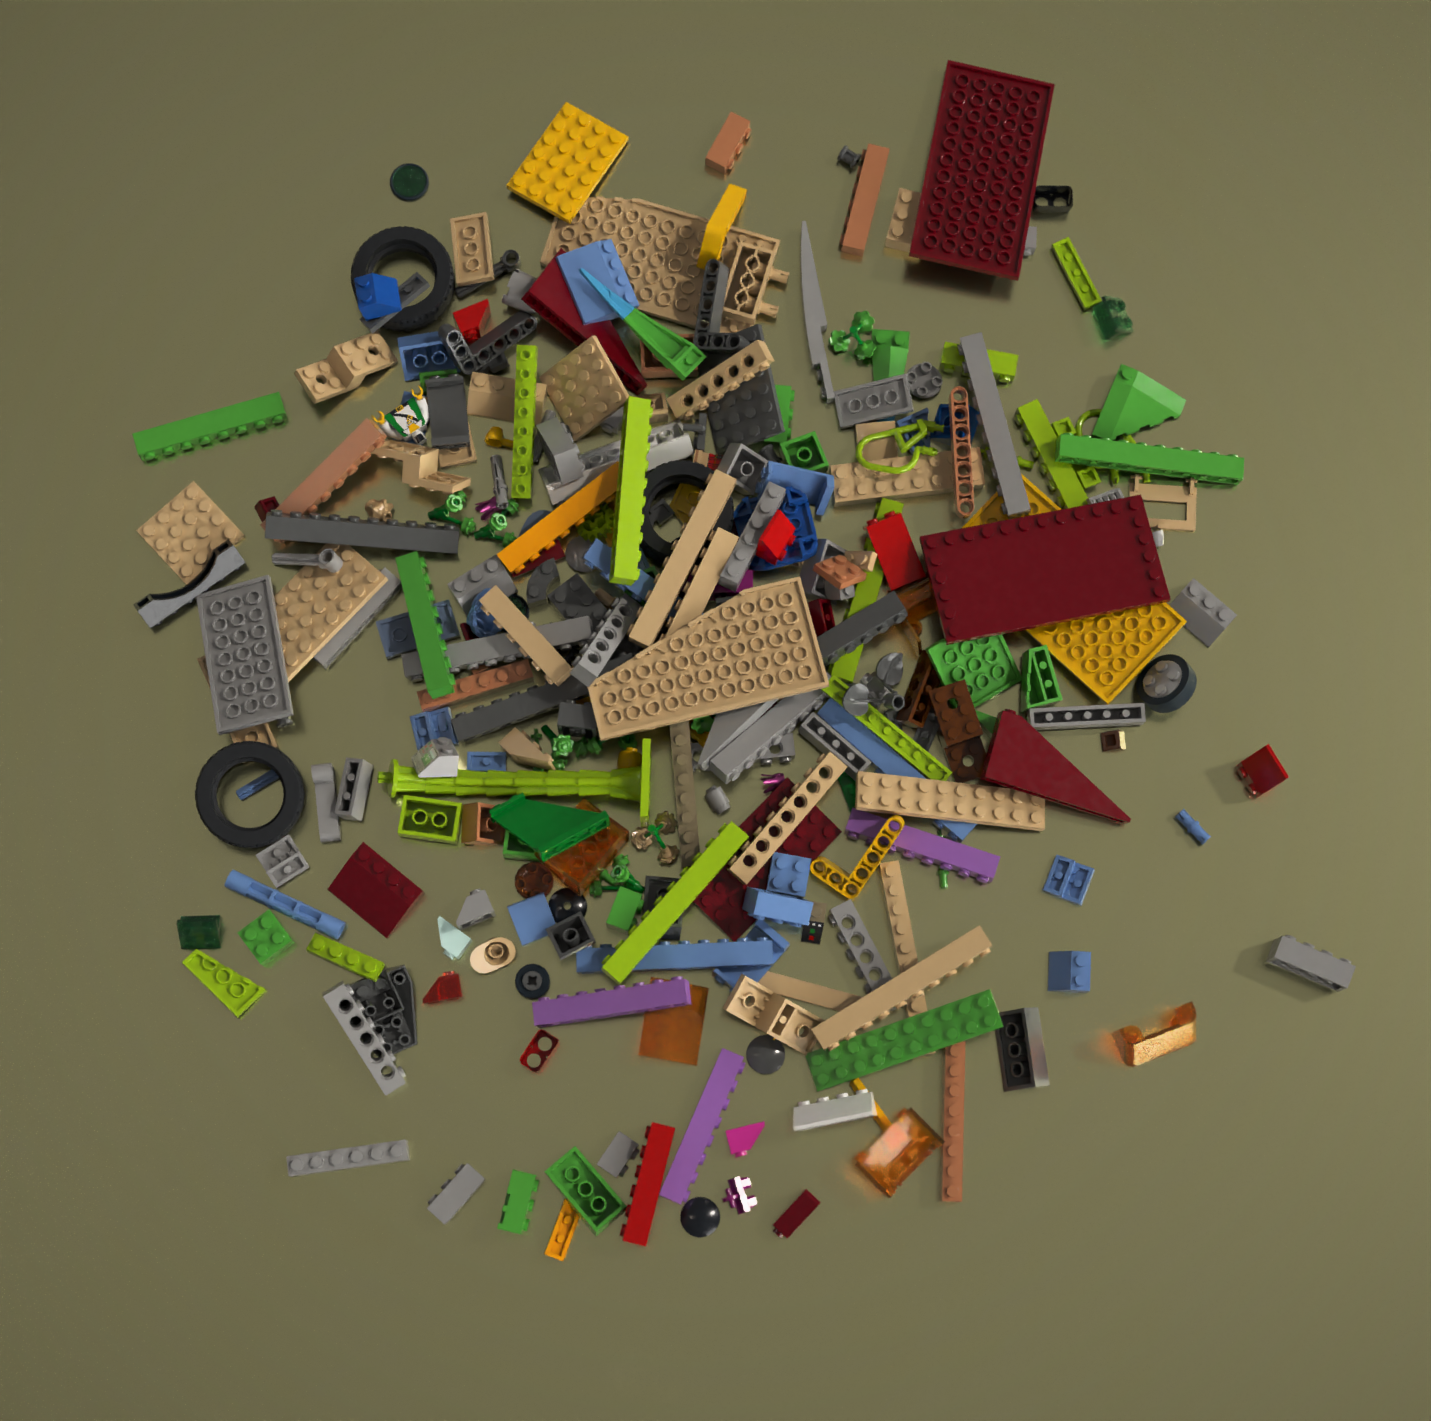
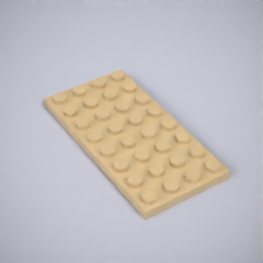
(321, 603)

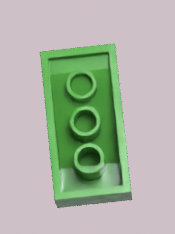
(586, 1191)

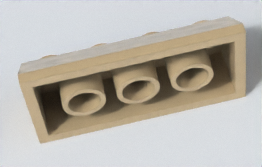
(495, 397)

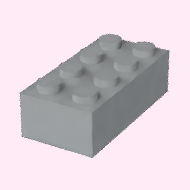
(1311, 963)

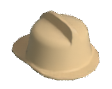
(492, 954)

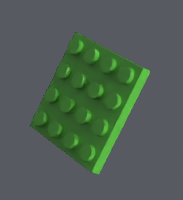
(981, 662)

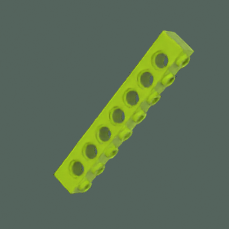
(524, 421)

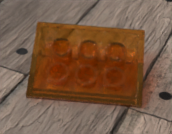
(587, 859)
(676, 1031)

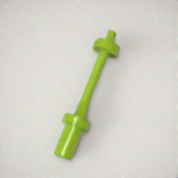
(1021, 462)

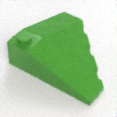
(1135, 403)

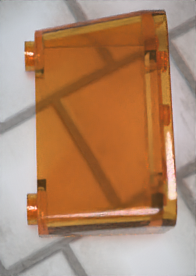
(1138, 1049)
(898, 1151)

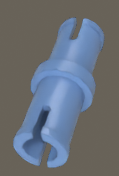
(1193, 826)

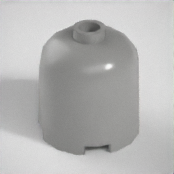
(518, 285)

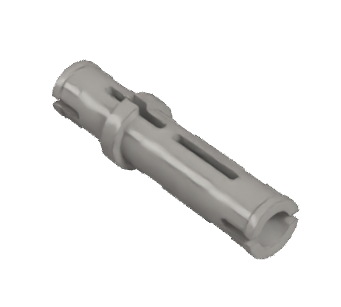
(500, 488)

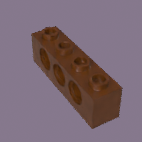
(916, 699)

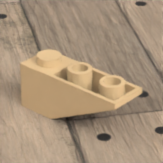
(522, 751)

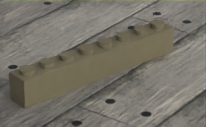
(684, 792)

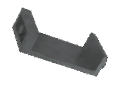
(447, 412)

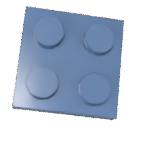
(788, 874)

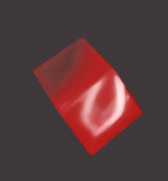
(536, 1050)

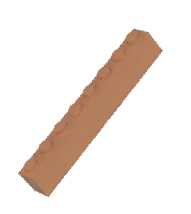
(333, 470)
(952, 1123)

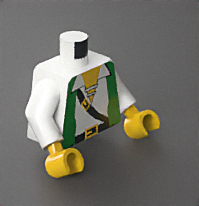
(407, 420)

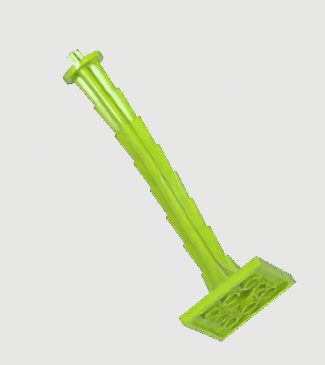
(623, 783)

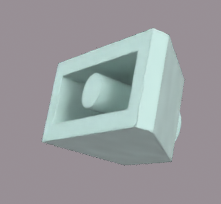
(452, 939)

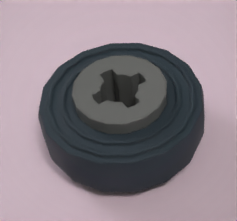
(536, 977)

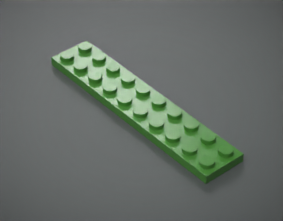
(905, 1040)

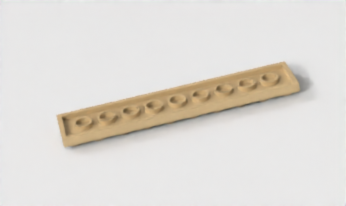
(948, 801)

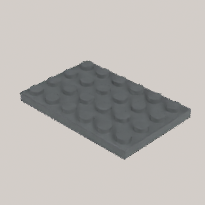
(747, 412)

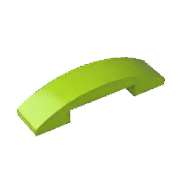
(1086, 474)

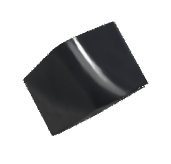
(1057, 192)

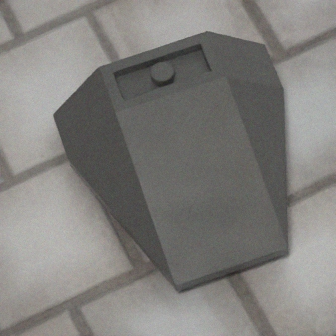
(389, 1006)

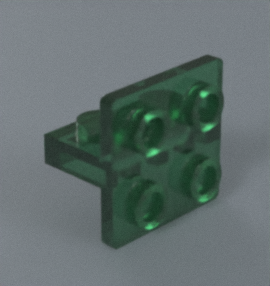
(1112, 317)
(199, 932)

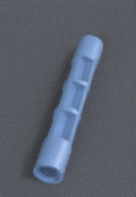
(284, 904)

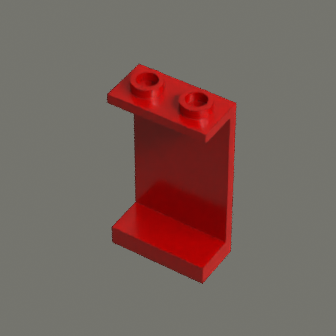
(894, 550)

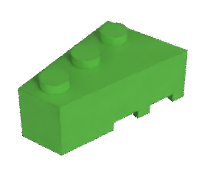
(784, 396)
(518, 1202)

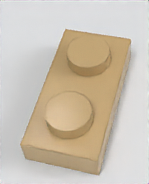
(862, 559)

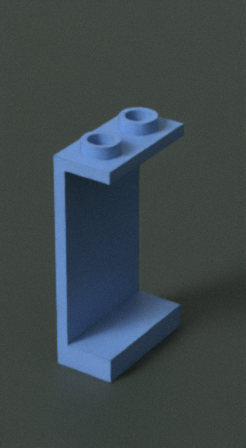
(815, 485)
(779, 944)

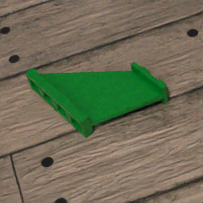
(547, 826)

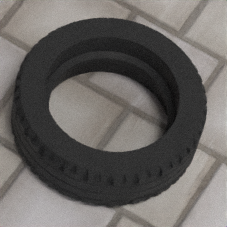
(417, 241)
(670, 474)
(207, 794)

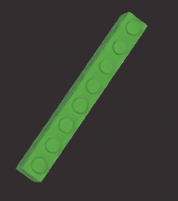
(209, 426)
(425, 625)

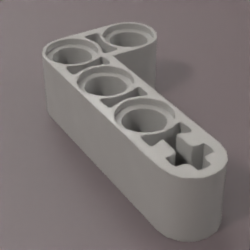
(326, 798)

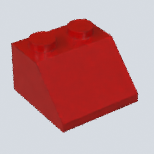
(472, 320)
(776, 538)

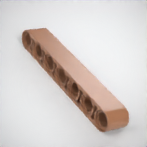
(961, 443)

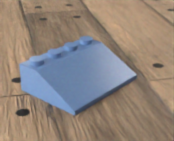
(604, 264)

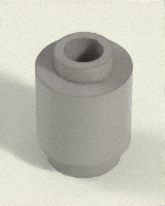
(717, 799)

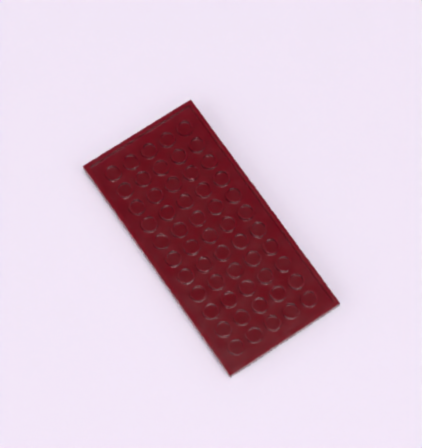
(982, 170)
(1044, 569)

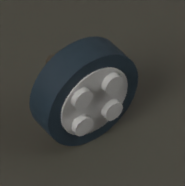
(1166, 683)

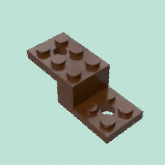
(959, 730)

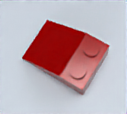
(1262, 771)

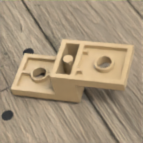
(345, 367)
(421, 467)
(773, 1014)

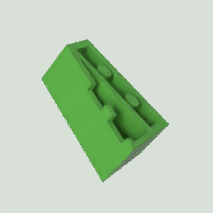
(1038, 680)

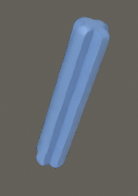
(257, 784)

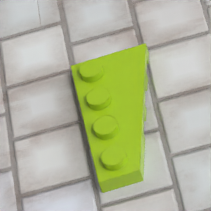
(229, 987)

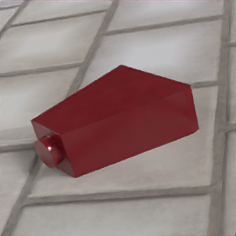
(795, 1214)

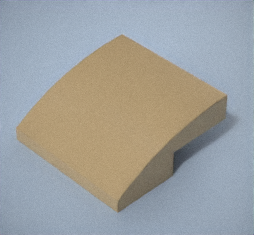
(879, 448)

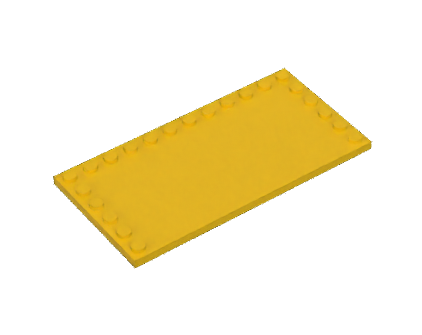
(1099, 649)

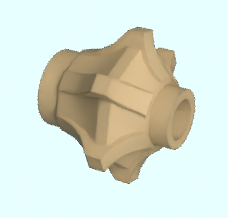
(379, 509)

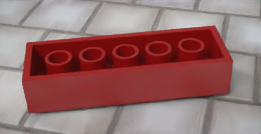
(648, 1185)

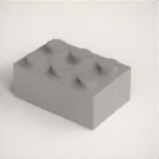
(560, 450)

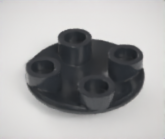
(700, 1217)

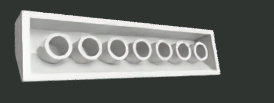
(666, 445)

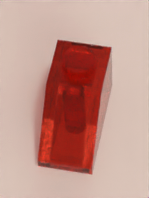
(445, 989)

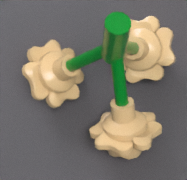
(642, 838)

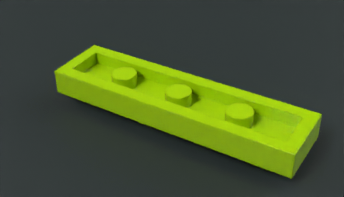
(1076, 273)
(345, 957)

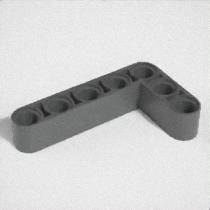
(713, 315)
(486, 343)

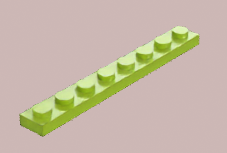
(892, 735)

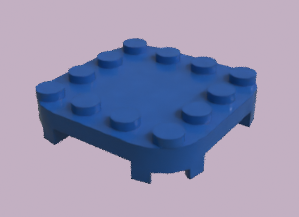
(797, 510)

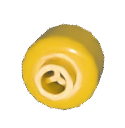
(629, 758)

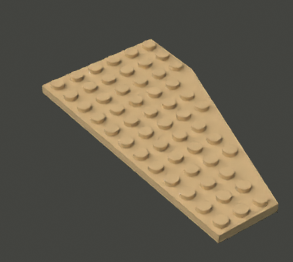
(724, 660)

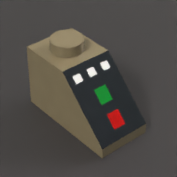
(813, 932)

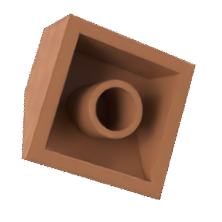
(478, 827)

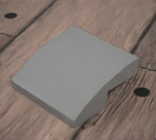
(282, 861)

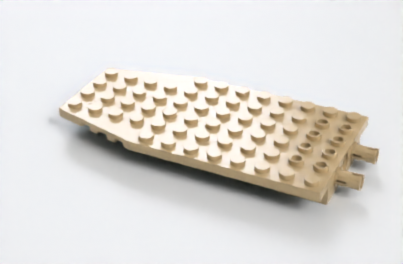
(661, 258)

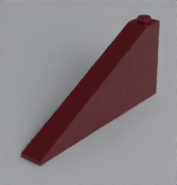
(553, 302)
(1030, 764)

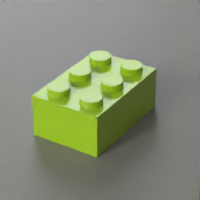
(430, 819)

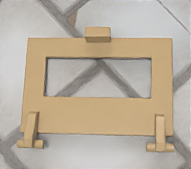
(1168, 493)

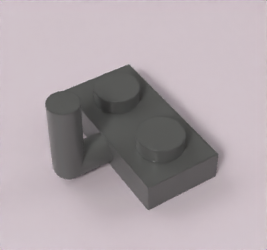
(700, 427)

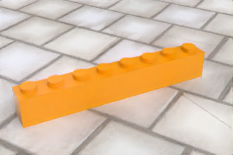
(560, 520)

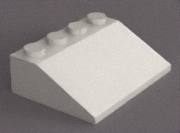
(834, 1111)

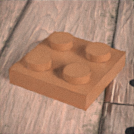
(839, 572)

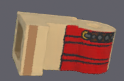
(707, 459)

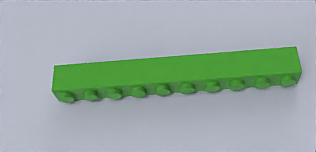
(1149, 459)

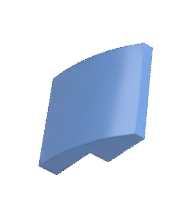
(433, 726)
(1068, 880)
(531, 918)

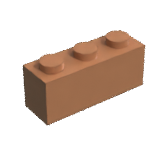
(728, 143)

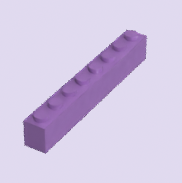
(925, 846)
(611, 1003)
(701, 1126)

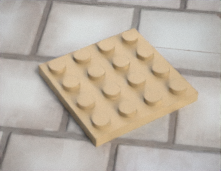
(585, 388)
(188, 532)

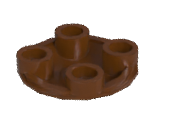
(533, 879)

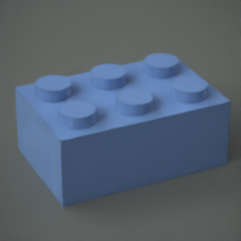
(777, 907)

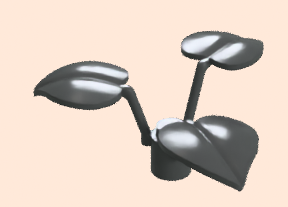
(890, 671)

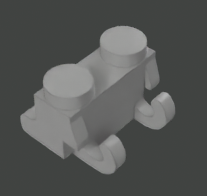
(875, 687)

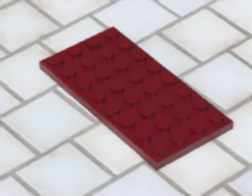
(725, 894)

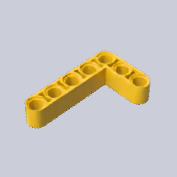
(720, 224)
(865, 862)

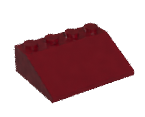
(375, 890)

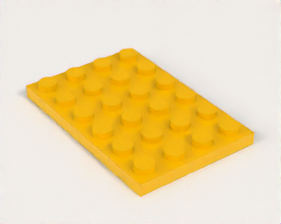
(567, 162)

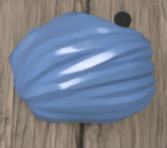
(478, 621)

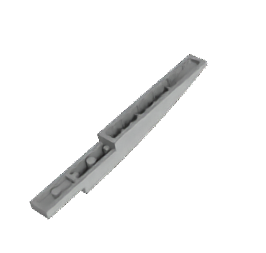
(814, 316)

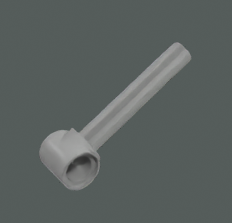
(325, 560)

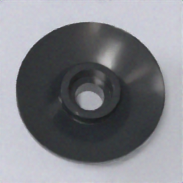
(564, 896)

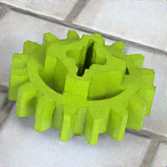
(597, 525)

